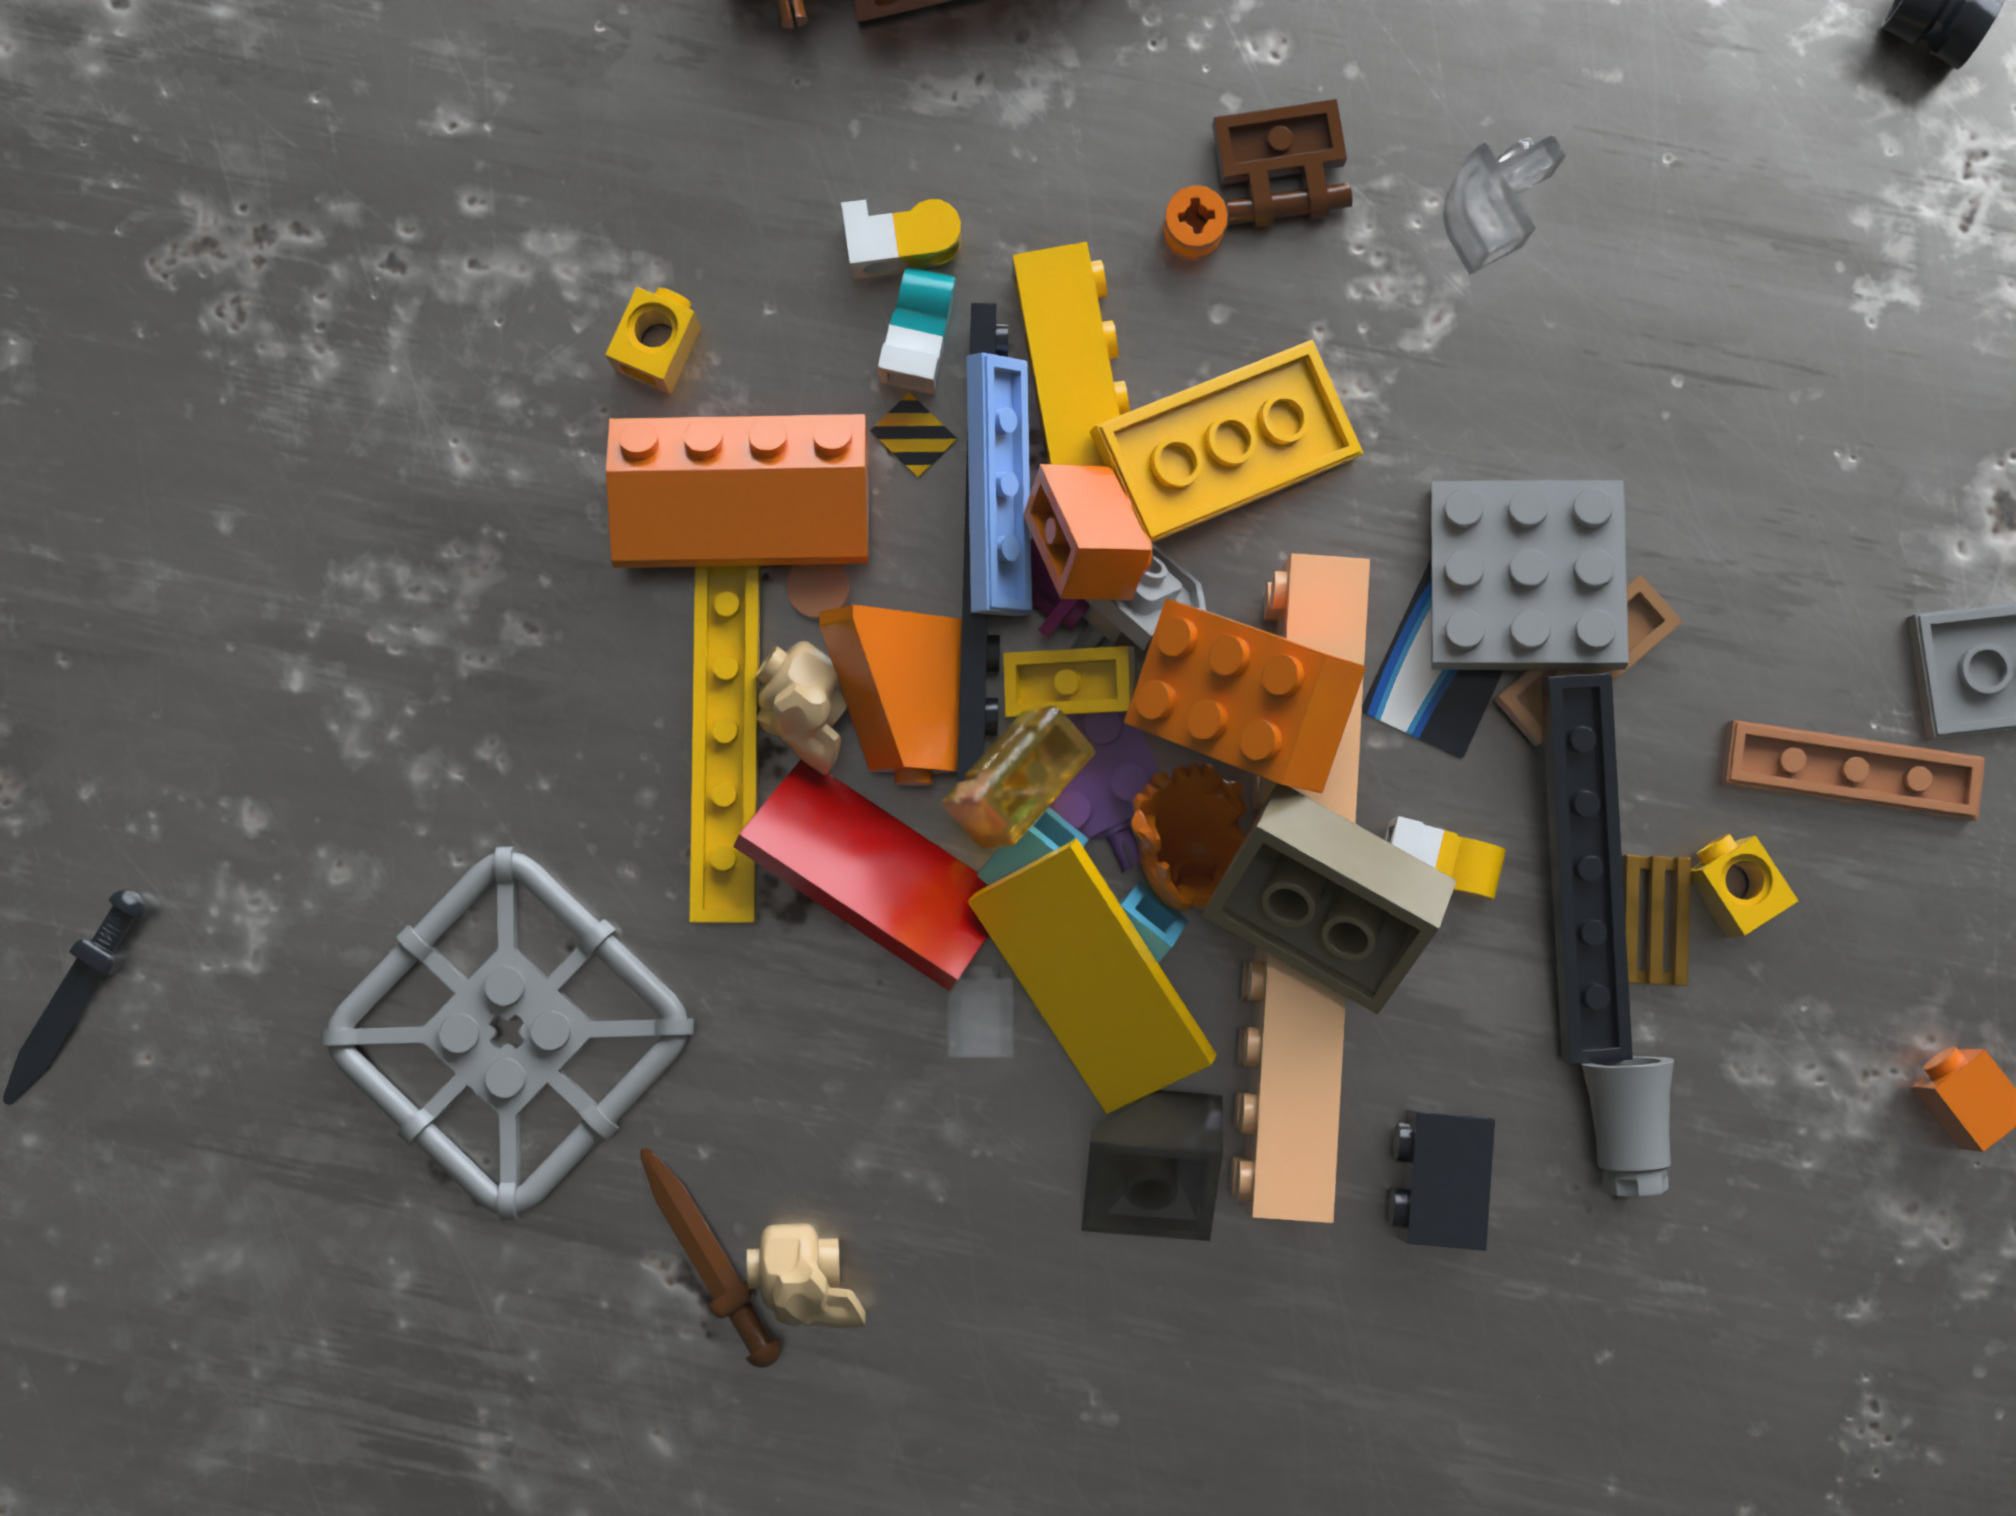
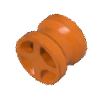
(1192, 237)

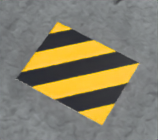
(913, 434)

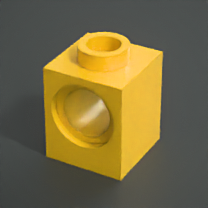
(654, 365)
(1767, 889)

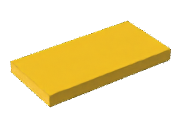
(1228, 441)
(1092, 977)

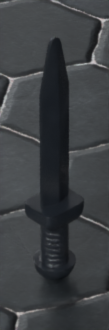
(94, 959)

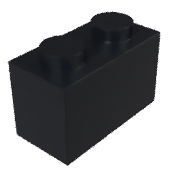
(1443, 1179)

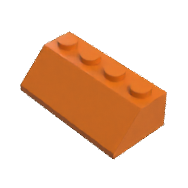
(738, 491)

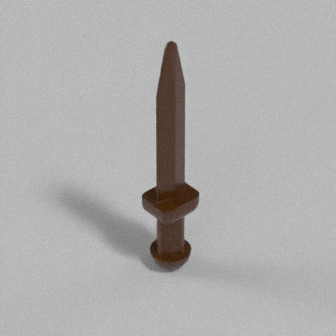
(729, 1293)

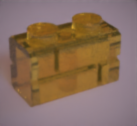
(1018, 777)

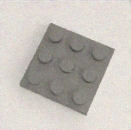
(1528, 575)

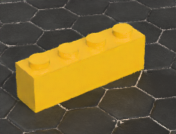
(1068, 349)

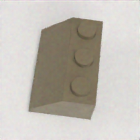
(1330, 898)

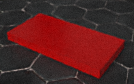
(869, 871)

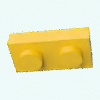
(1070, 679)

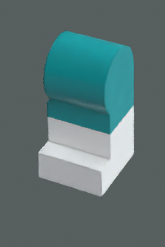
(918, 331)

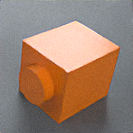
(1969, 1097)

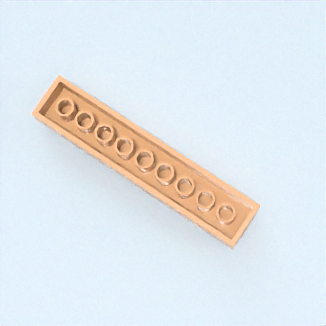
(1295, 1020)

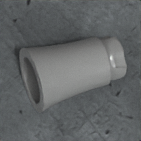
(1632, 1123)

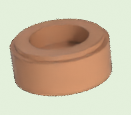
(817, 588)

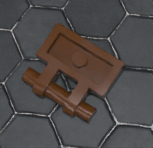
(1278, 144)

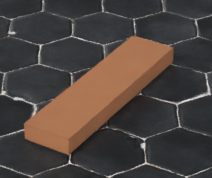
(1852, 770)

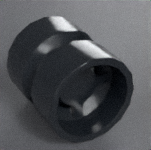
(1948, 26)

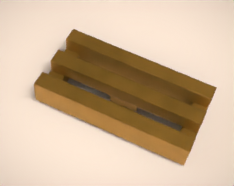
(1679, 918)

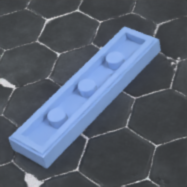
(998, 485)

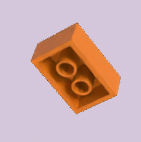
(1244, 696)

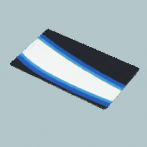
(1424, 702)

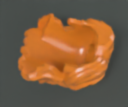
(1187, 827)

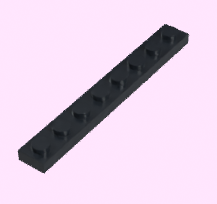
(978, 649)

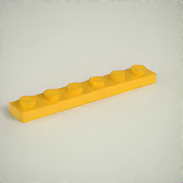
(724, 742)

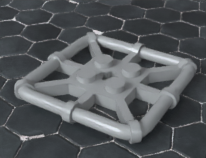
(465, 1034)

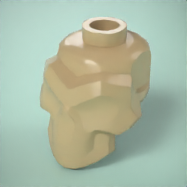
(802, 703)
(802, 1278)

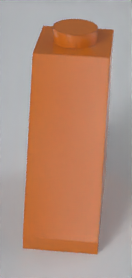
(899, 687)

